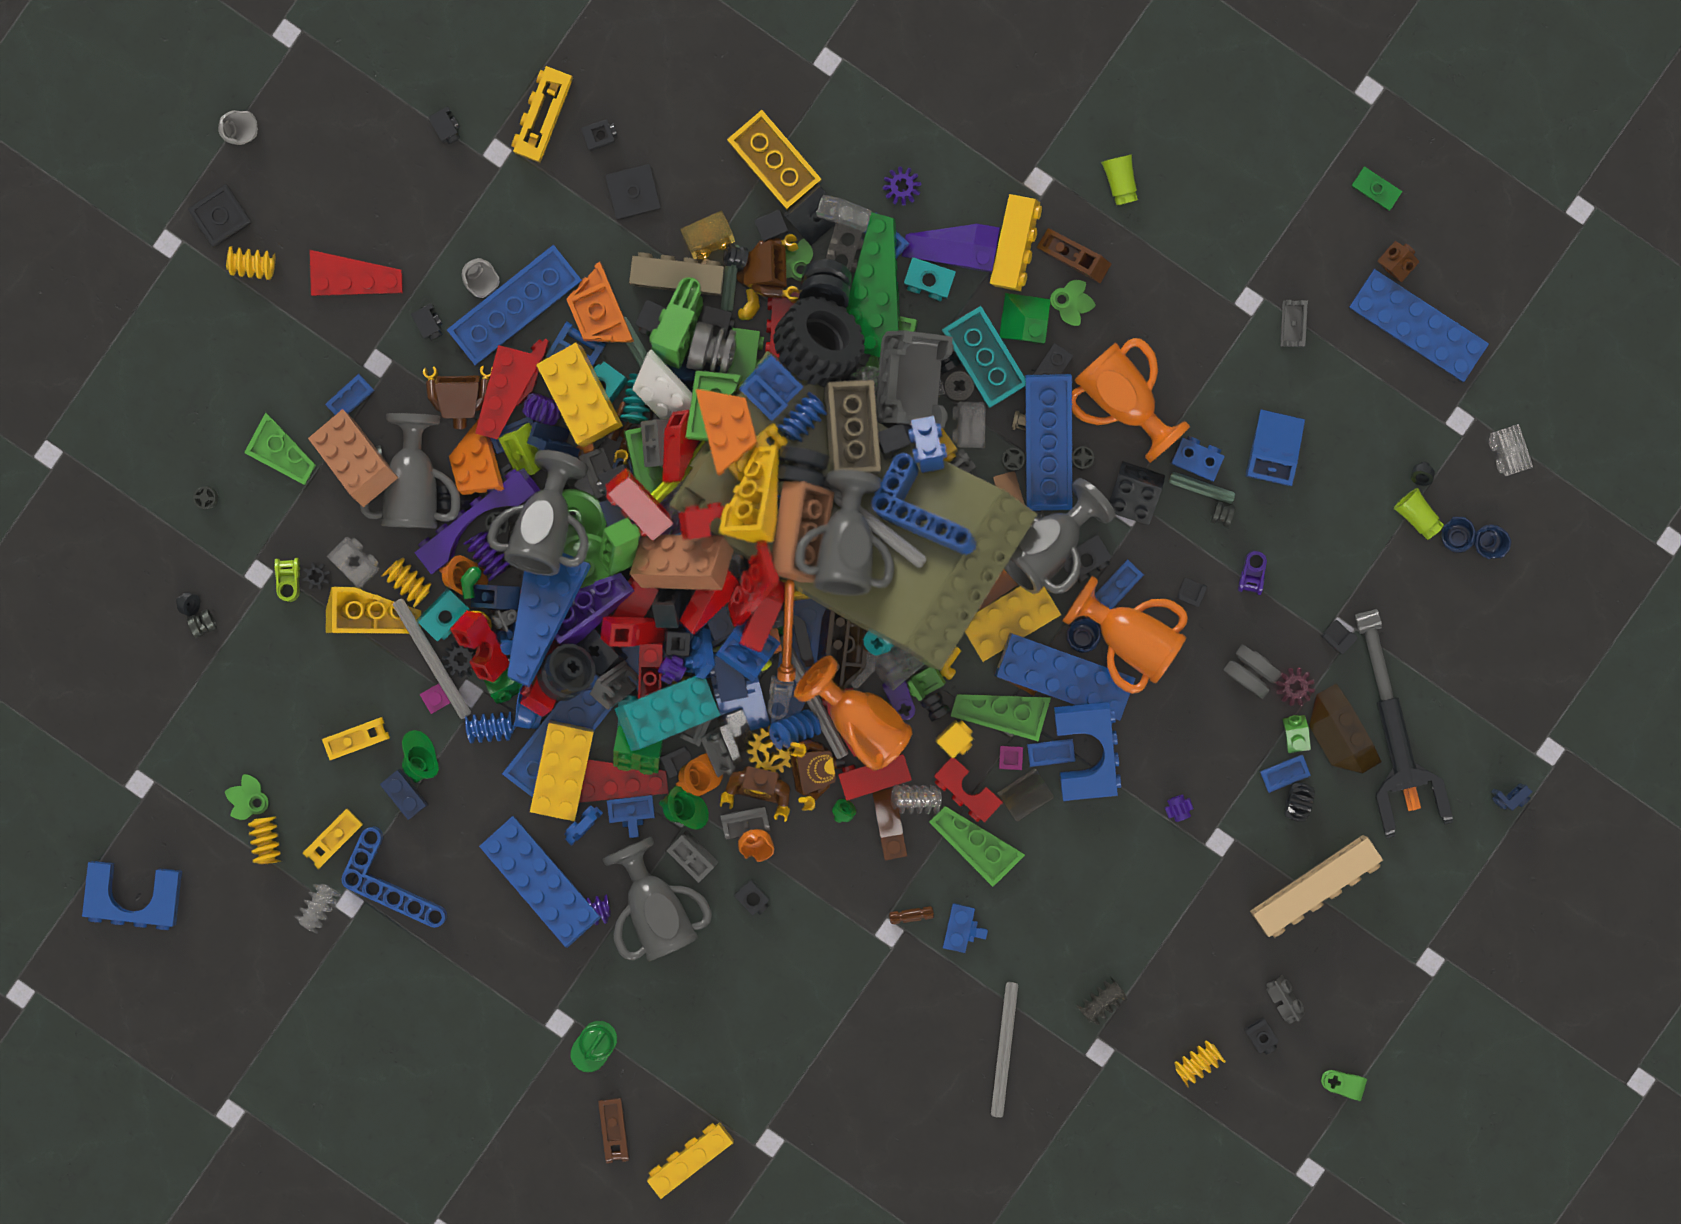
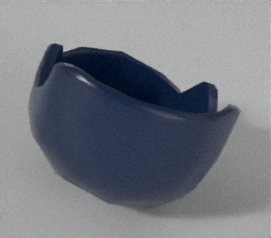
(1458, 534)
(1492, 542)
(1084, 635)

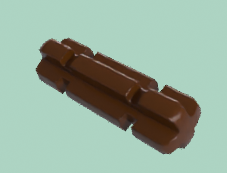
(911, 915)

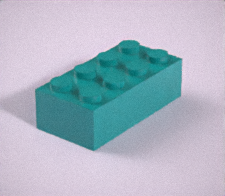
(985, 357)
(667, 712)

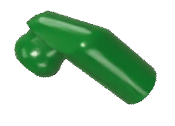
(468, 580)

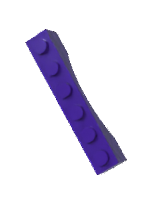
(441, 549)

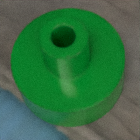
(843, 811)

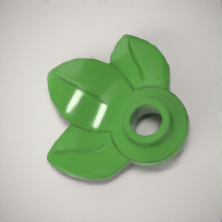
(797, 258)
(1075, 304)
(243, 798)

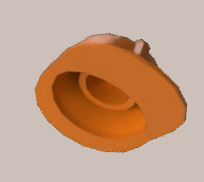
(456, 569)
(698, 776)

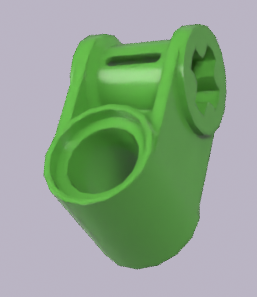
(1347, 1084)

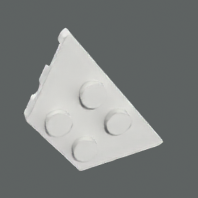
(661, 388)

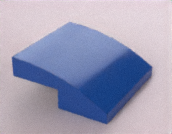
(771, 387)
(744, 659)

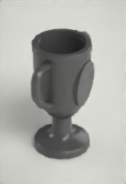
(413, 496)
(544, 520)
(1054, 540)
(847, 541)
(654, 908)

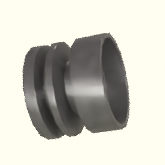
(711, 349)

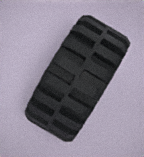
(829, 324)

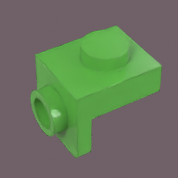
(925, 682)
(1296, 733)

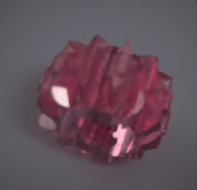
(1291, 680)

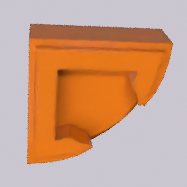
(587, 449)

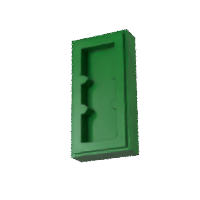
(1376, 188)

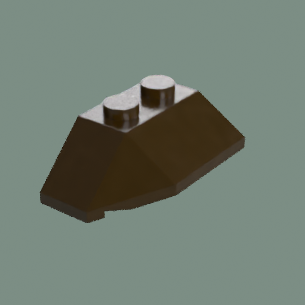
(845, 644)
(1342, 732)

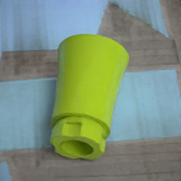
(1121, 179)
(1419, 514)

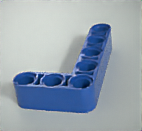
(916, 516)
(385, 887)

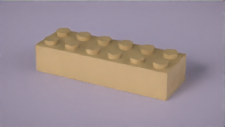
(1316, 886)

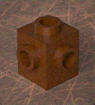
(1399, 260)

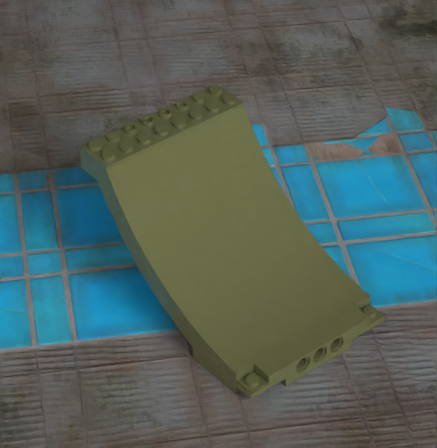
(923, 606)

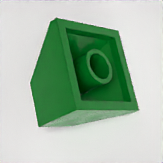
(1024, 318)

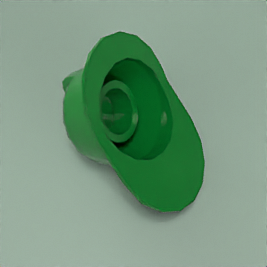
(419, 756)
(685, 808)
(593, 1046)

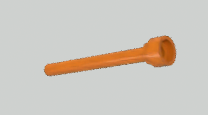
(786, 671)

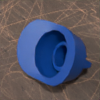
(525, 717)

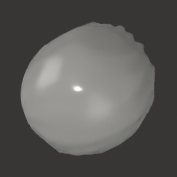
(237, 127)
(480, 277)

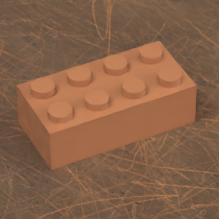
(353, 458)
(800, 510)
(682, 563)

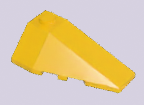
(754, 505)
(362, 612)

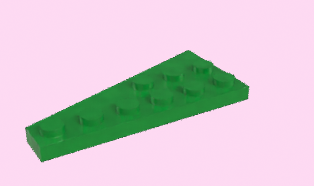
(875, 285)

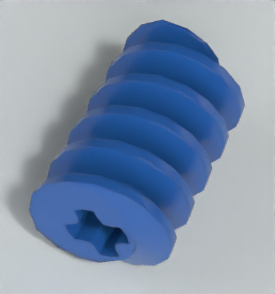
(802, 418)
(489, 727)
(794, 729)

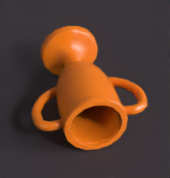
(1126, 395)
(1132, 635)
(860, 717)

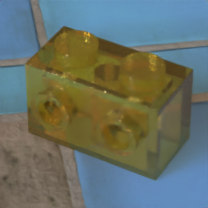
(707, 235)

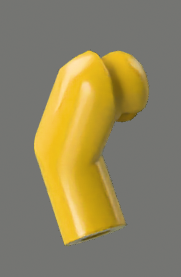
(751, 306)
(947, 671)

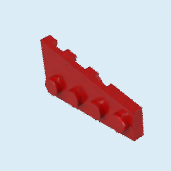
(348, 276)
(507, 382)
(755, 585)
(607, 782)

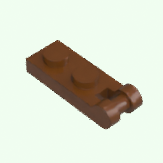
(613, 1129)

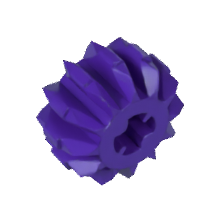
(894, 188)
(541, 409)

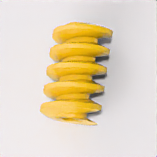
(250, 264)
(407, 581)
(264, 840)
(1198, 1063)

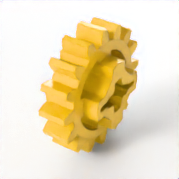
(768, 759)

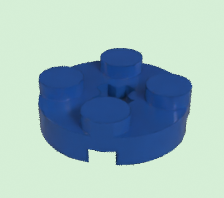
(577, 830)

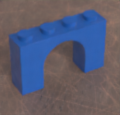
(1100, 779)
(101, 904)

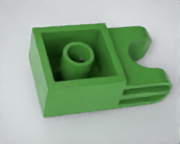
(678, 323)

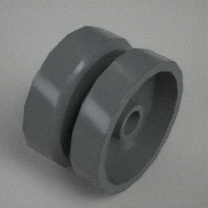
(1253, 670)

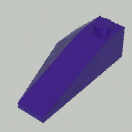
(959, 246)
(591, 606)

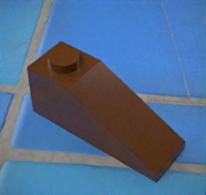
(1074, 255)
(889, 825)

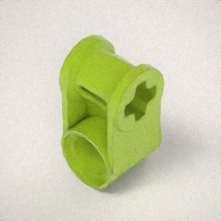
(287, 577)

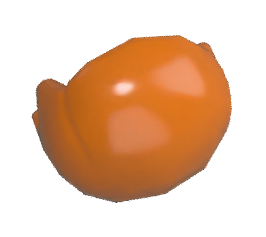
(756, 844)

